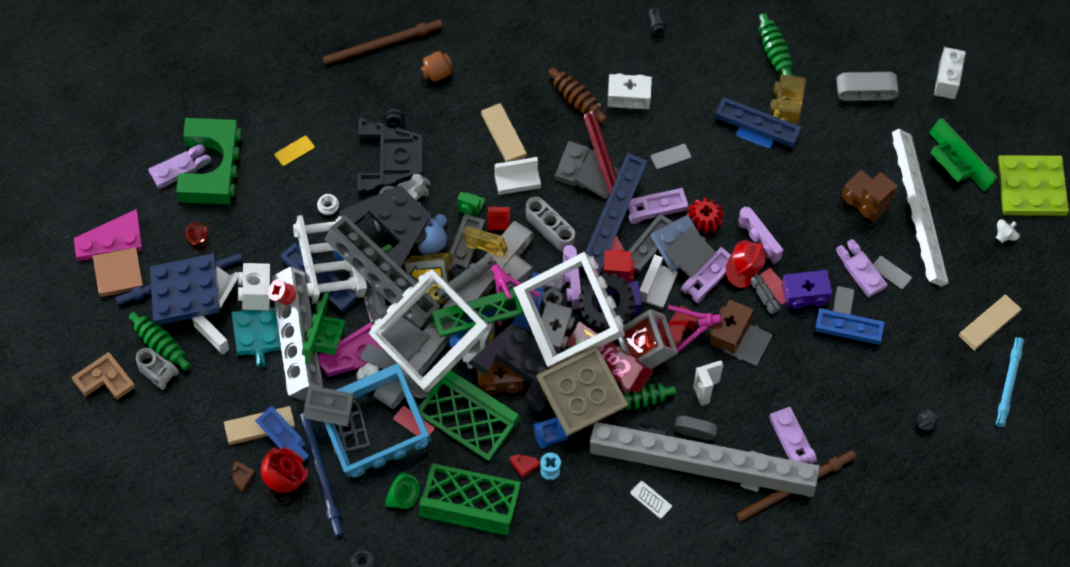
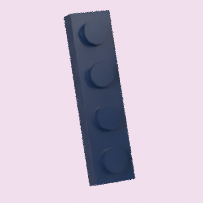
(758, 122)
(339, 299)

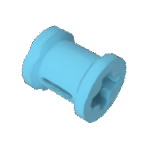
(549, 459)

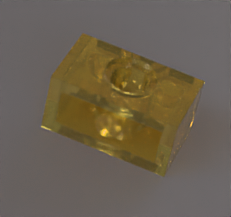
(791, 88)

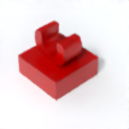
(498, 218)

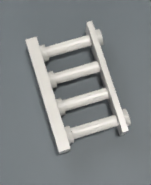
(355, 283)

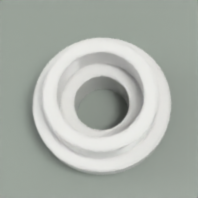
(328, 199)

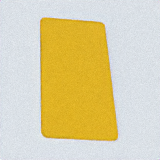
(294, 150)

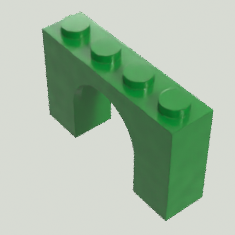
(217, 185)

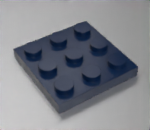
(185, 289)

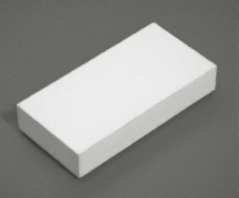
(211, 334)

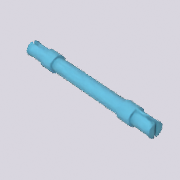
(1004, 406)

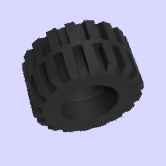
(615, 284)

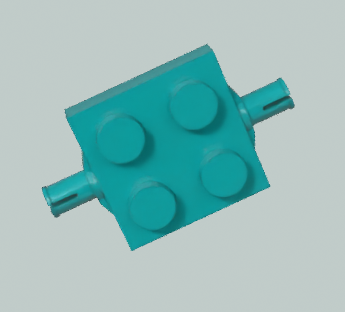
(256, 333)

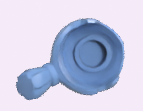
(435, 236)

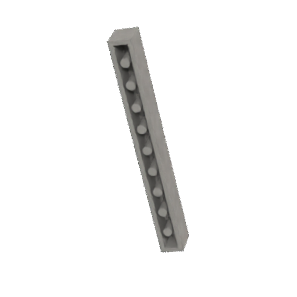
(704, 459)

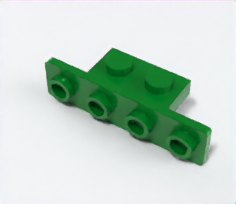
(959, 157)
(325, 334)

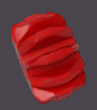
(702, 209)

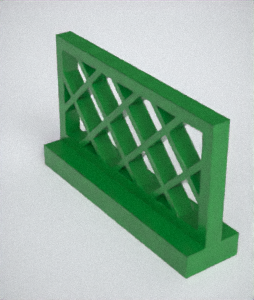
(478, 398)
(469, 515)

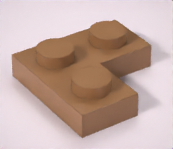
(104, 372)

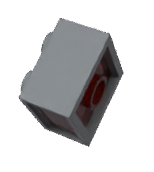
(649, 339)

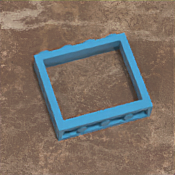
(398, 451)

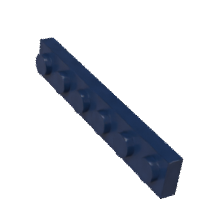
(615, 209)

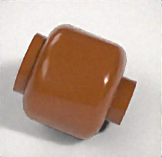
(436, 66)

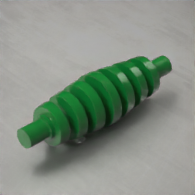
(775, 45)
(159, 340)
(652, 394)

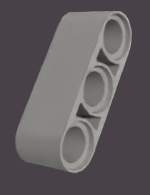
(867, 86)
(548, 215)

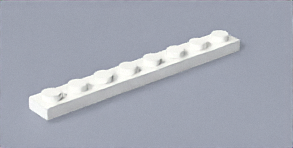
(920, 208)

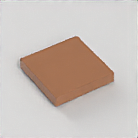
(117, 272)

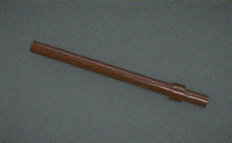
(420, 29)
(832, 466)

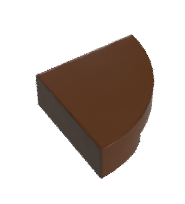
(242, 475)

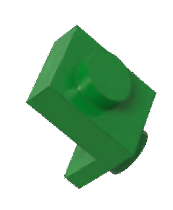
(470, 204)

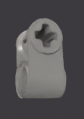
(518, 270)
(159, 370)

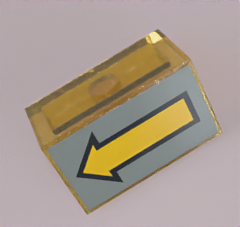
(420, 264)

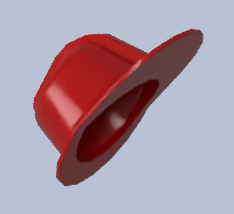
(745, 263)

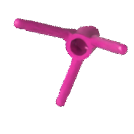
(503, 280)
(704, 322)

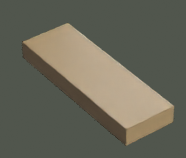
(503, 133)
(990, 322)
(247, 429)

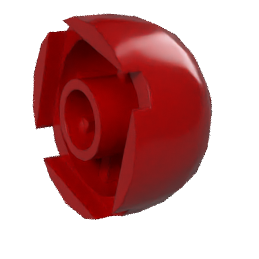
(283, 470)

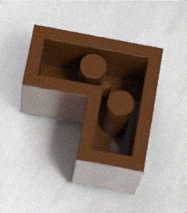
(869, 195)

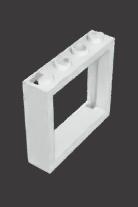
(398, 309)
(536, 323)

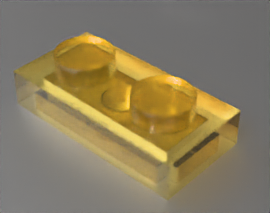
(485, 241)

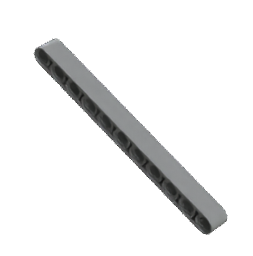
(517, 239)

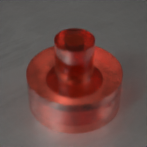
(196, 233)

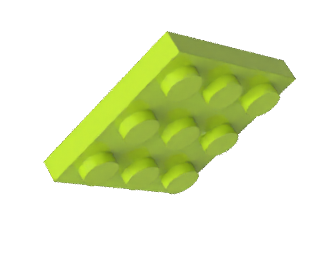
(1032, 185)

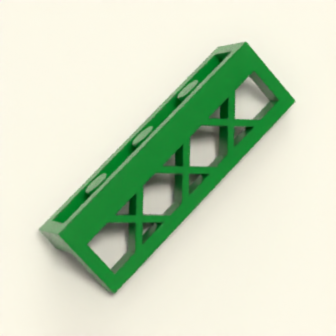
(481, 305)

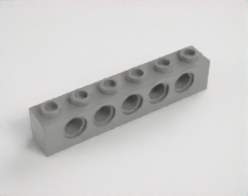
(293, 327)

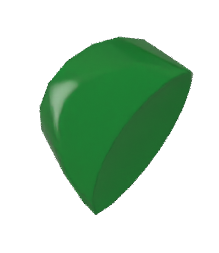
(403, 492)

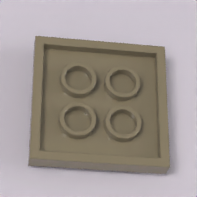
(582, 391)

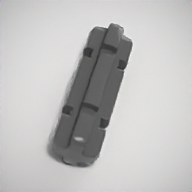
(765, 294)

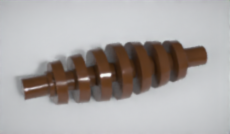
(577, 94)

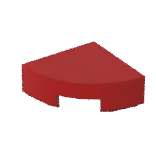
(524, 464)

